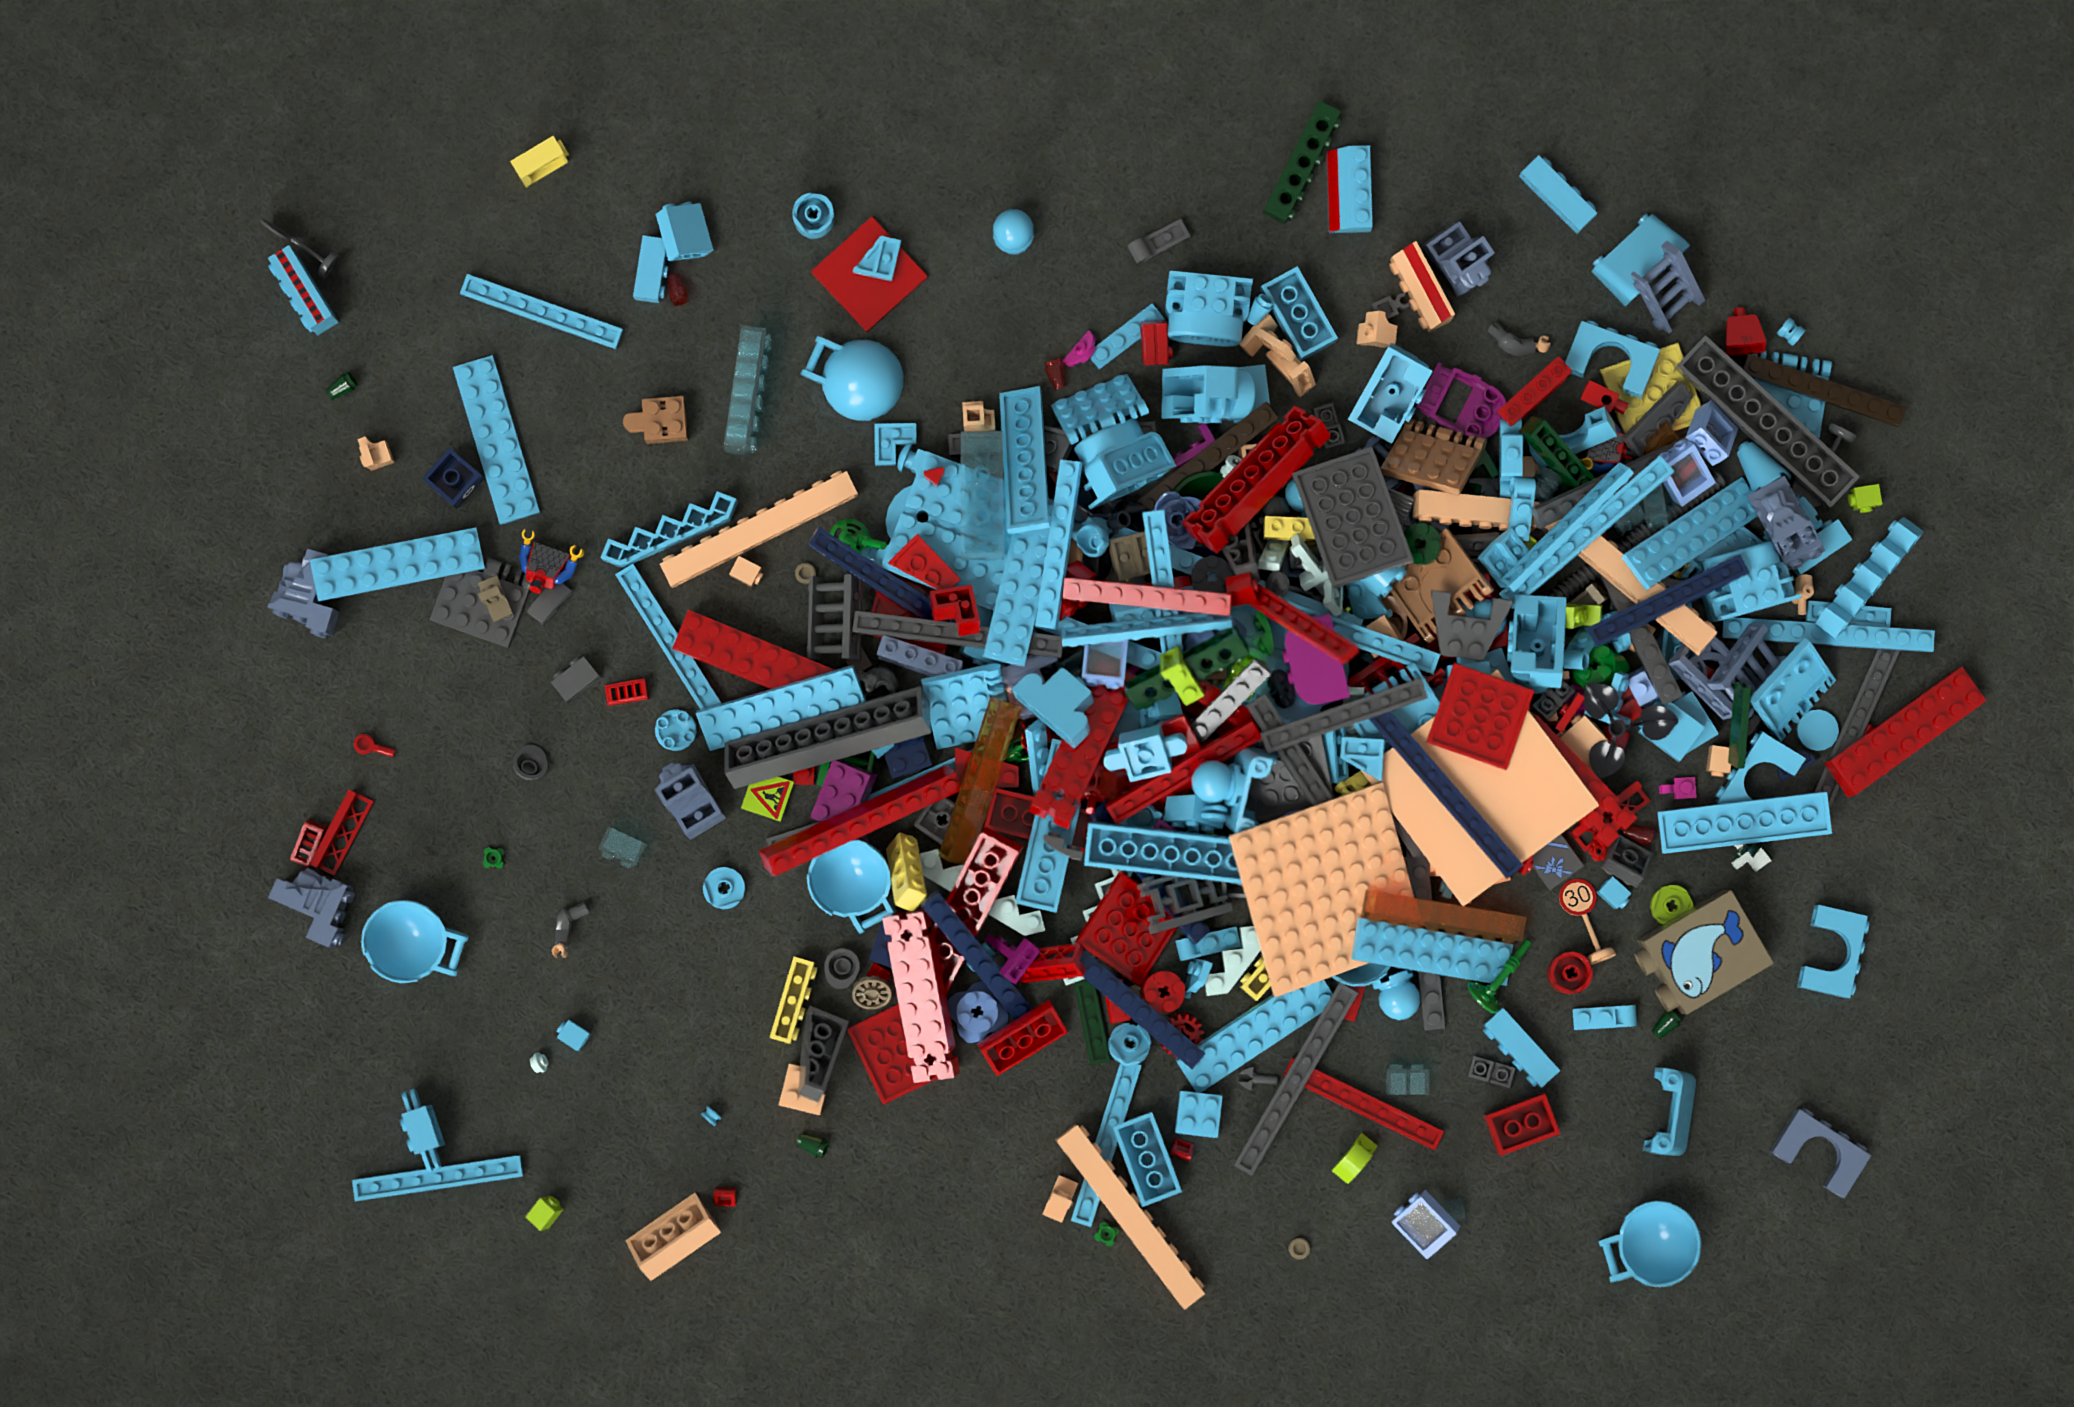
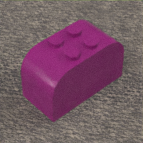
(1314, 673)

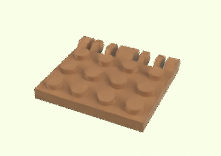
(1433, 460)
(1449, 573)

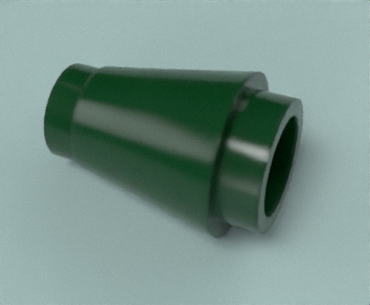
(342, 385)
(1666, 1024)
(814, 1145)

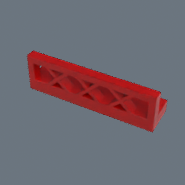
(1624, 795)
(334, 829)
(1055, 968)

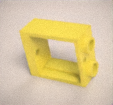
(540, 160)

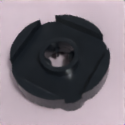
(1210, 564)

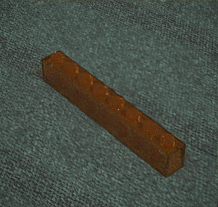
(980, 780)
(1443, 915)

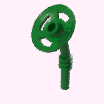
(860, 538)
(1487, 992)

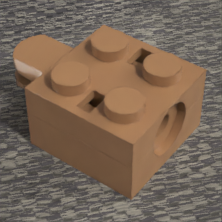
(660, 418)

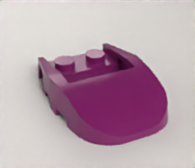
(1480, 411)

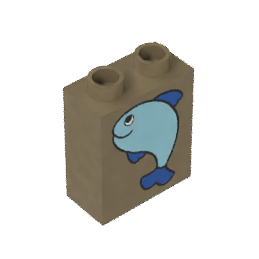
(1702, 953)

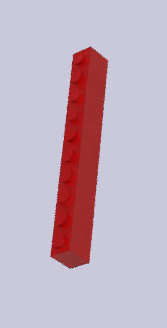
(860, 820)

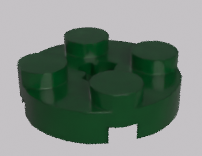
(1433, 543)

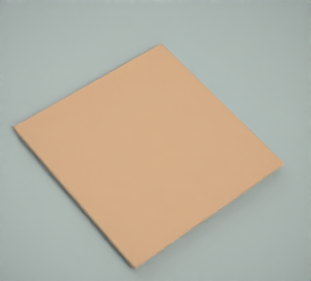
(1522, 805)
(1310, 882)

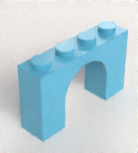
(1641, 355)
(1762, 749)
(1851, 929)

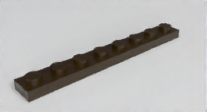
(1824, 390)
(1216, 451)

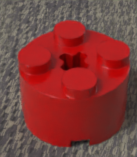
(1580, 967)
(1173, 988)

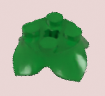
(1609, 662)

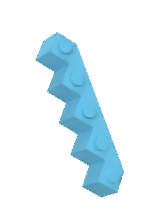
(670, 532)
(1868, 577)

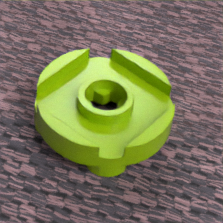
(1665, 895)

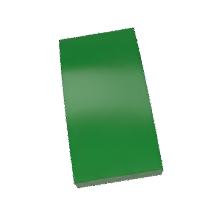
(1265, 640)

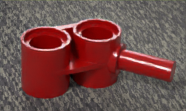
(1093, 790)

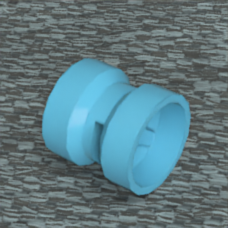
(1794, 335)

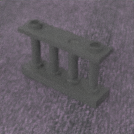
(852, 602)

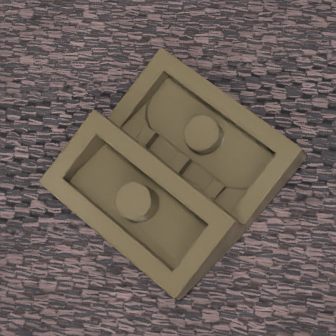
(1130, 556)

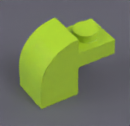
(1355, 1158)

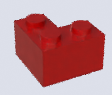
(957, 604)
(1069, 606)

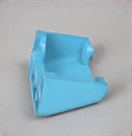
(1636, 253)
(1255, 764)
(1676, 1138)

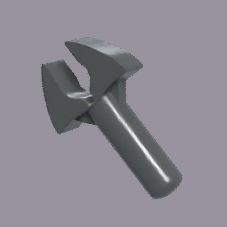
(1263, 1079)

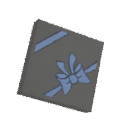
(1555, 862)

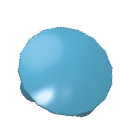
(675, 730)

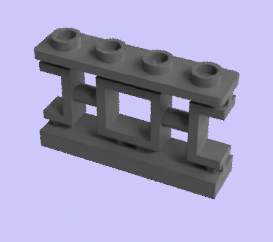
(1188, 913)

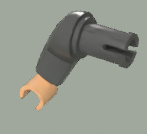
(1516, 346)
(564, 924)

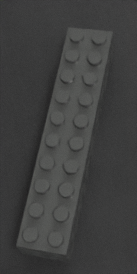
(1767, 422)
(827, 737)

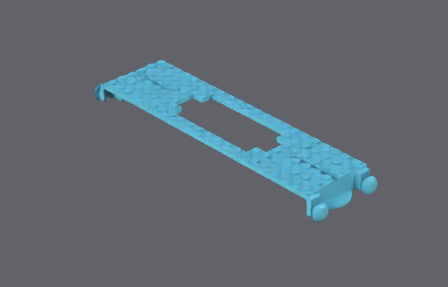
(943, 535)

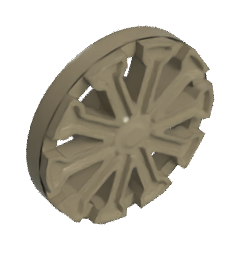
(871, 992)

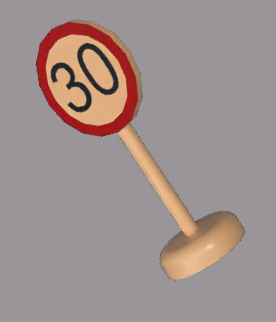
(1578, 899)

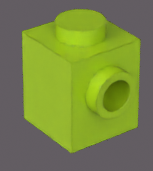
(1865, 498)
(544, 1212)

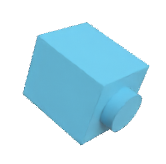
(1614, 893)
(573, 1035)

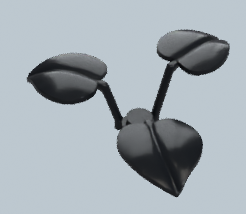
(1126, 515)
(1602, 699)

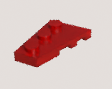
(924, 564)
(1008, 775)

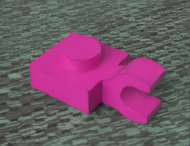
(1682, 788)

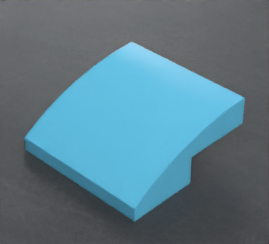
(1503, 554)

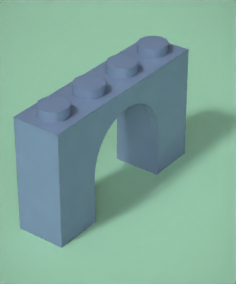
(1850, 1157)

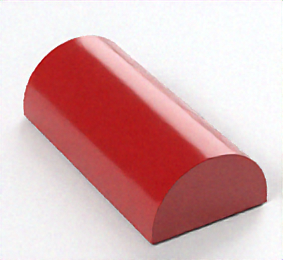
(1022, 1037)

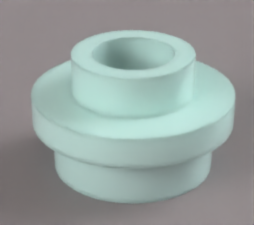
(539, 1062)

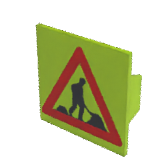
(768, 797)

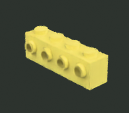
(1257, 982)
(792, 1000)

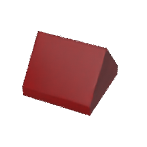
(934, 475)
(1620, 741)
(878, 971)
(1182, 1149)
(725, 1196)

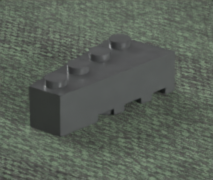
(1241, 552)
(820, 1045)

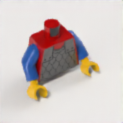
(1606, 454)
(546, 565)

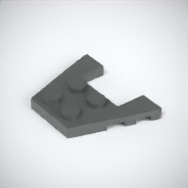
(1466, 635)

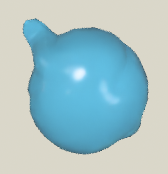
(1091, 539)
(1144, 818)

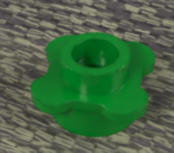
(488, 858)
(1100, 1236)

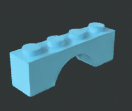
(1596, 429)

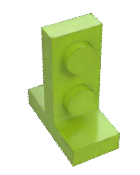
(1582, 615)
(1180, 676)

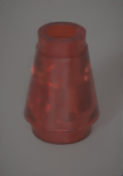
(677, 292)
(1055, 373)
(1640, 834)

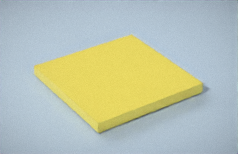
(1661, 380)

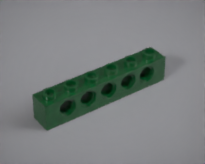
(1322, 114)
(1555, 453)
(1228, 639)

